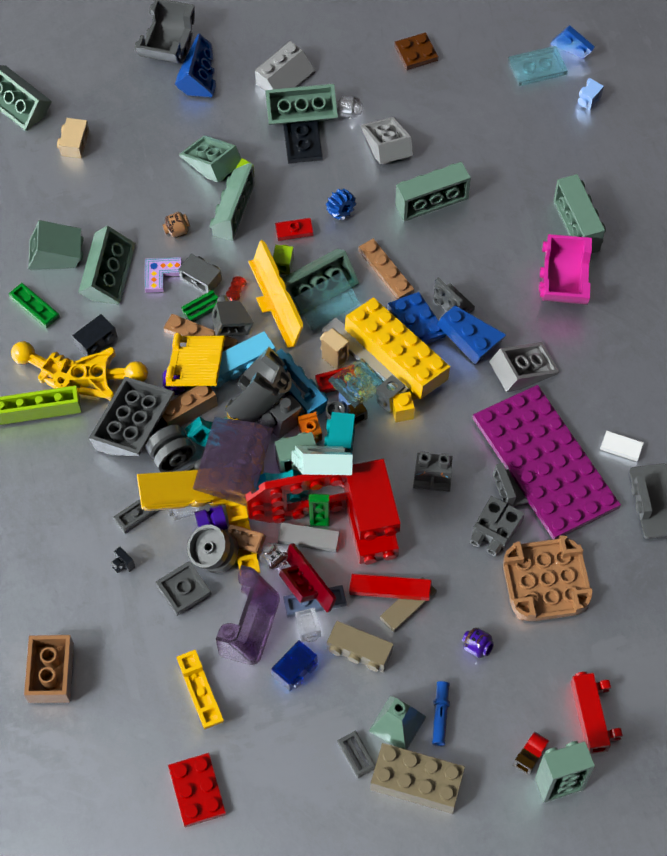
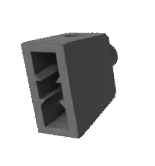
(230, 318)
(286, 414)

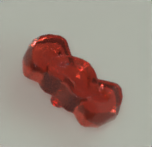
(235, 289)

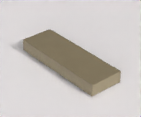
(402, 610)

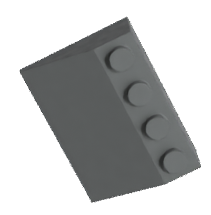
(130, 418)

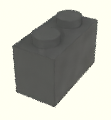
(200, 273)

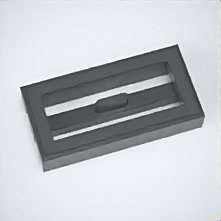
(365, 770)

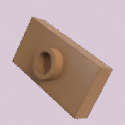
(248, 539)

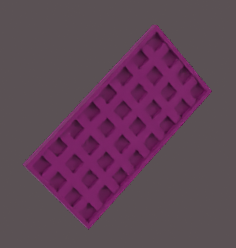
(546, 462)

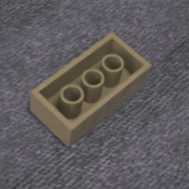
(417, 778)

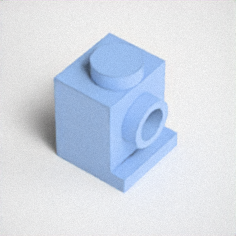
(590, 94)

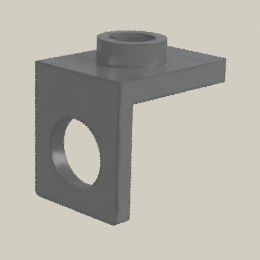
(385, 396)

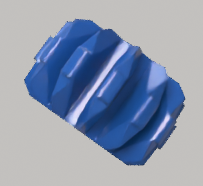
(341, 204)

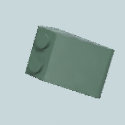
(212, 157)

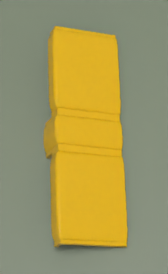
(275, 296)
(173, 491)

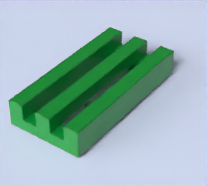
(199, 304)

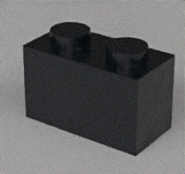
(95, 336)

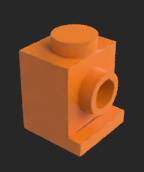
(310, 423)

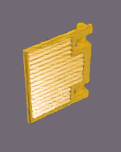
(197, 362)

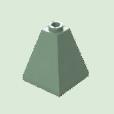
(397, 723)

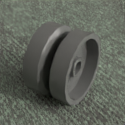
(170, 448)
(212, 549)

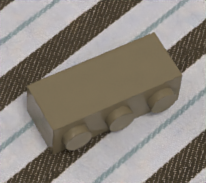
(359, 647)

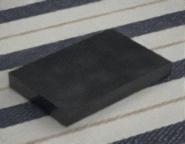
(302, 142)

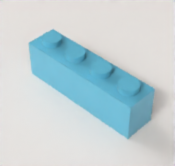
(241, 356)

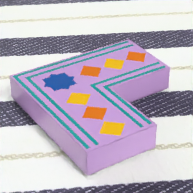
(157, 269)

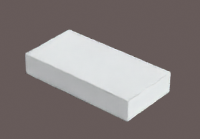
(621, 446)

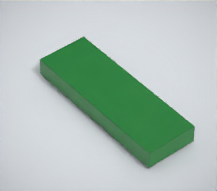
(34, 305)
(319, 510)

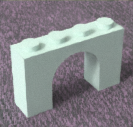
(322, 460)

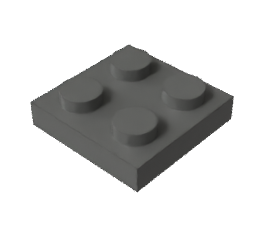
(183, 588)

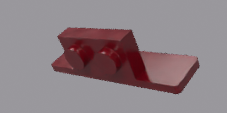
(305, 581)

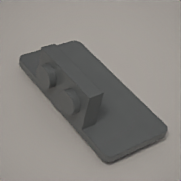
(650, 492)

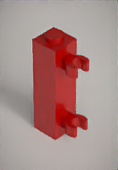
(591, 714)

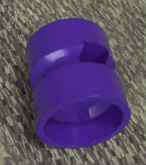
(214, 516)

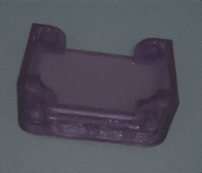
(248, 639)

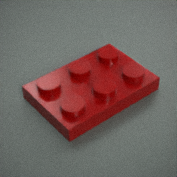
(196, 790)

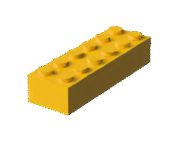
(397, 348)

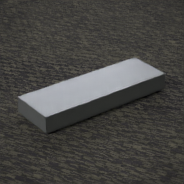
(308, 537)

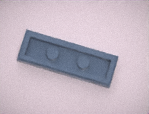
(293, 605)

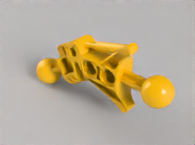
(57, 374)

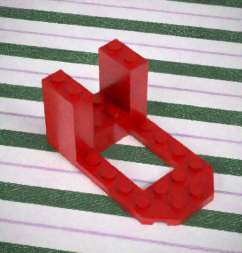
(365, 497)

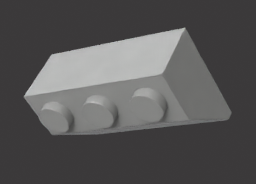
(284, 69)

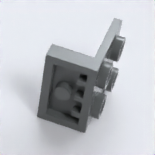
(449, 296)
(507, 487)

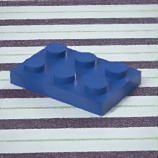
(417, 317)

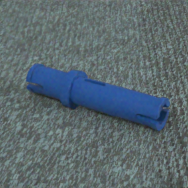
(440, 717)

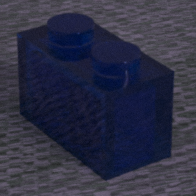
(294, 666)

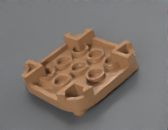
(547, 579)

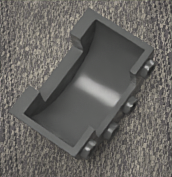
(169, 33)
(262, 387)

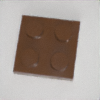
(416, 51)

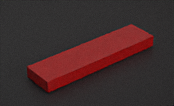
(390, 587)

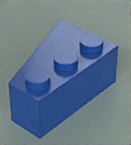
(470, 333)

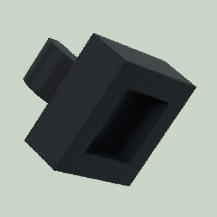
(122, 560)

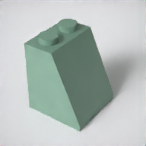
(54, 246)

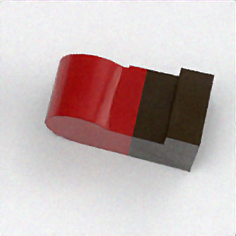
(531, 753)

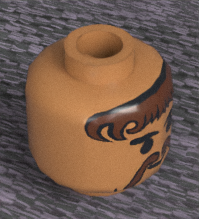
(176, 224)

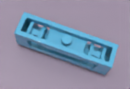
(313, 399)

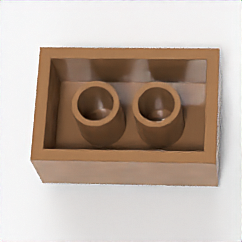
(49, 669)

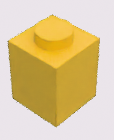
(403, 407)

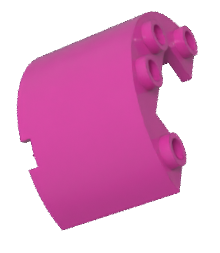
(566, 269)

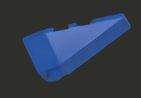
(196, 72)

